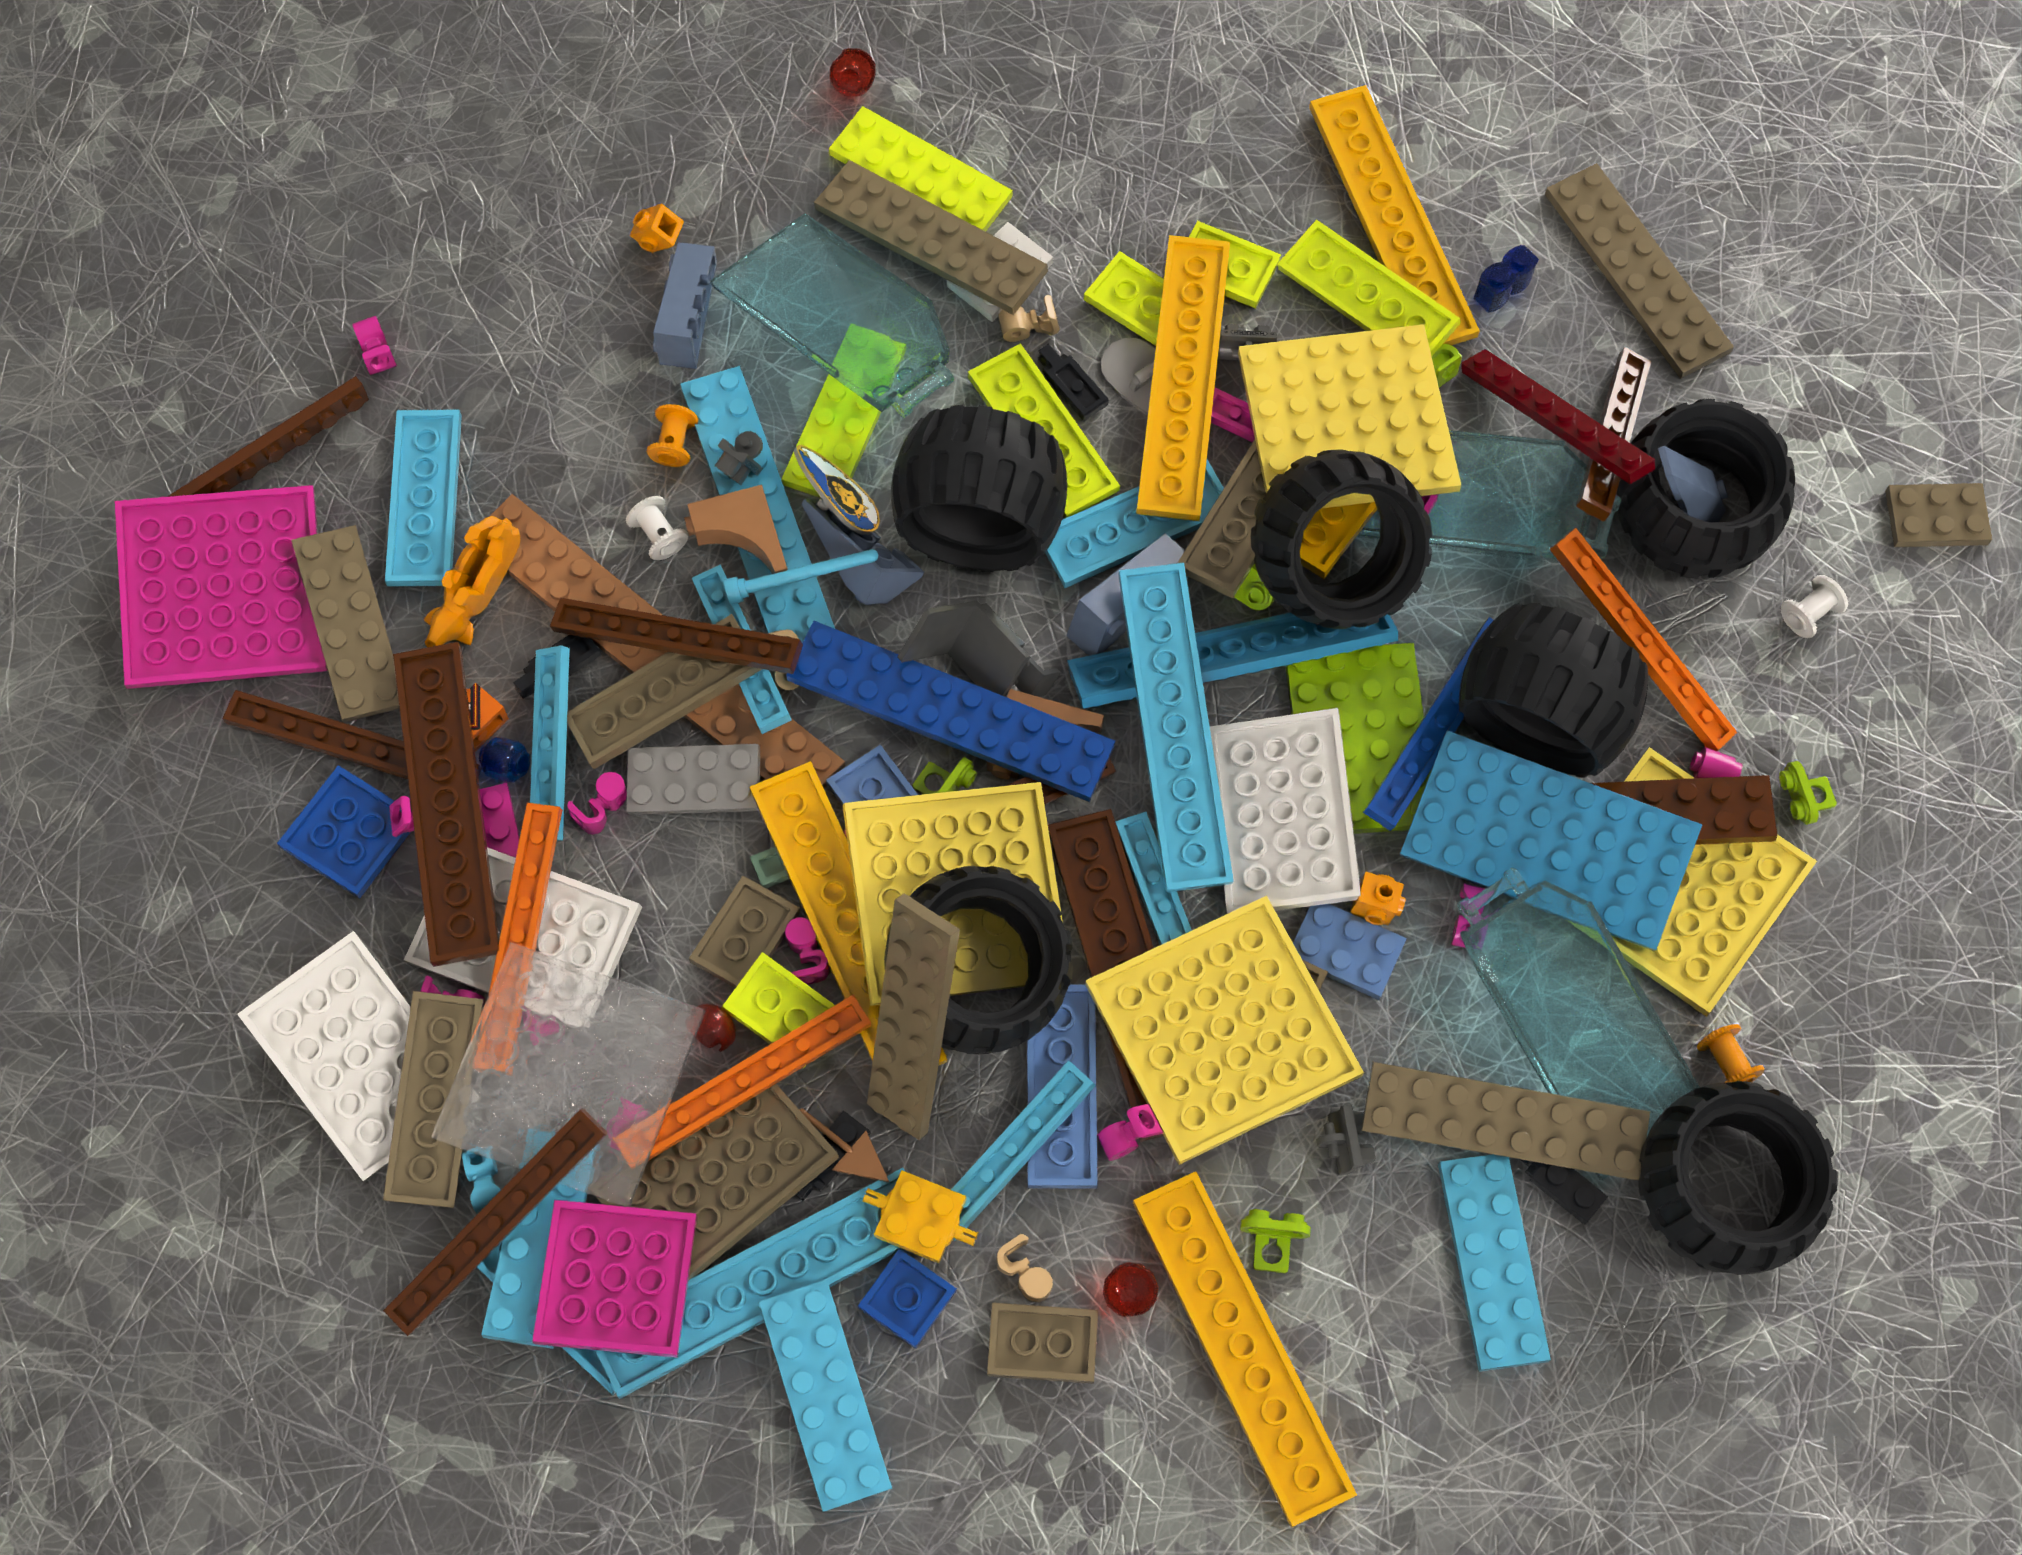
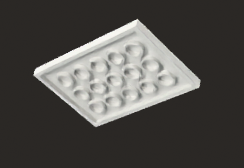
(1287, 810)
(575, 926)
(340, 1046)

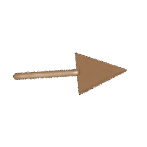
(860, 1158)

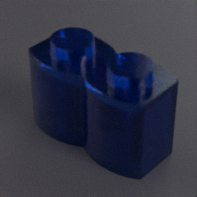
(1505, 278)

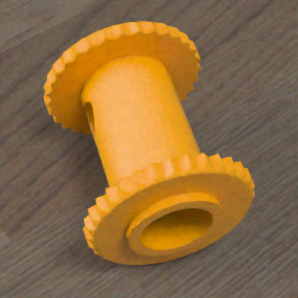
(675, 422)
(1730, 1055)

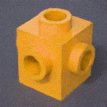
(656, 228)
(1379, 899)

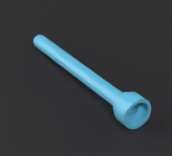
(739, 589)

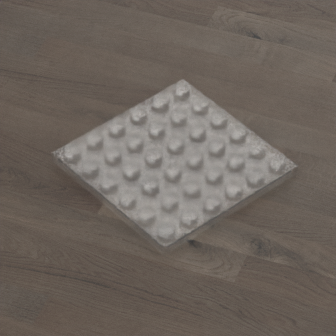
(566, 1043)

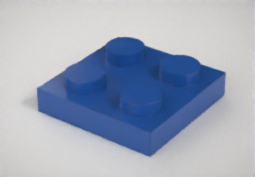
(907, 1298)

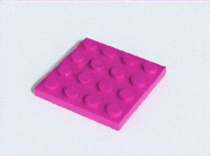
(615, 1279)

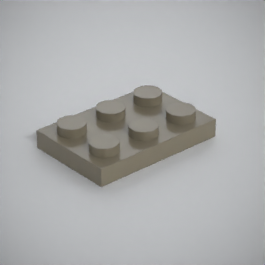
(1938, 515)
(746, 926)
(1042, 1343)

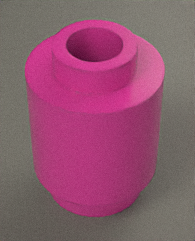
(1714, 764)

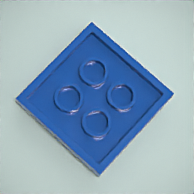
(344, 832)

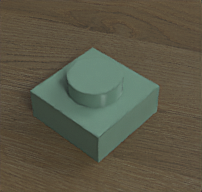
(769, 868)

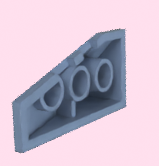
(1694, 486)
(870, 582)

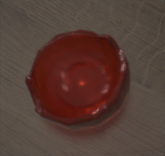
(852, 72)
(716, 1027)
(1130, 1289)

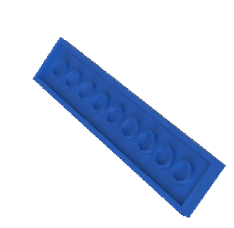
(952, 711)

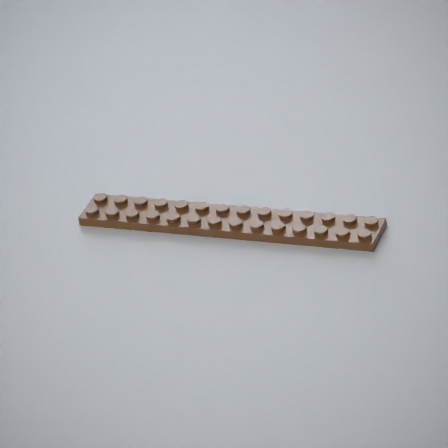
(559, 569)

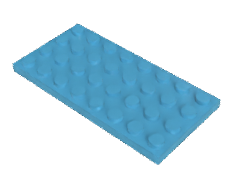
(1506, 812)

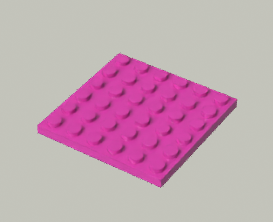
(215, 587)

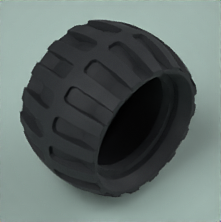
(1735, 441)
(979, 488)
(1387, 576)
(1554, 689)
(1042, 936)
(1793, 1142)

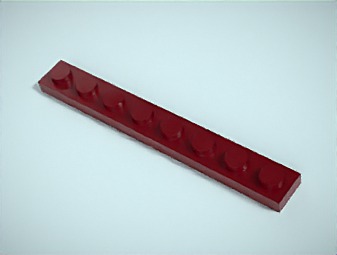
(1558, 416)

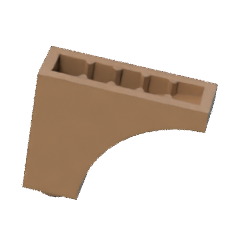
(739, 521)
(1080, 717)

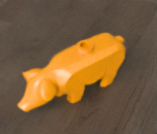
(473, 580)

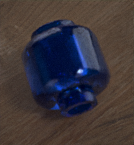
(504, 759)

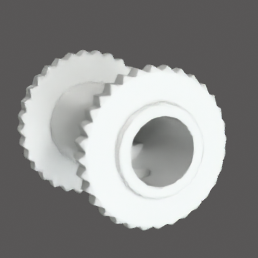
(649, 517)
(1825, 597)

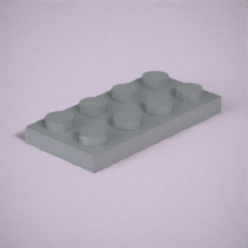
(692, 779)

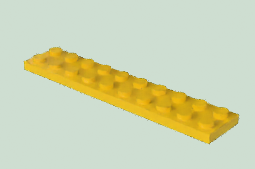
(1388, 201)
(1183, 379)
(821, 874)
(1244, 1350)

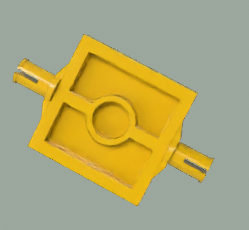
(920, 1216)

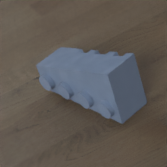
(684, 305)
(1100, 613)

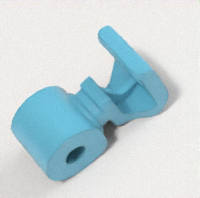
(481, 1172)

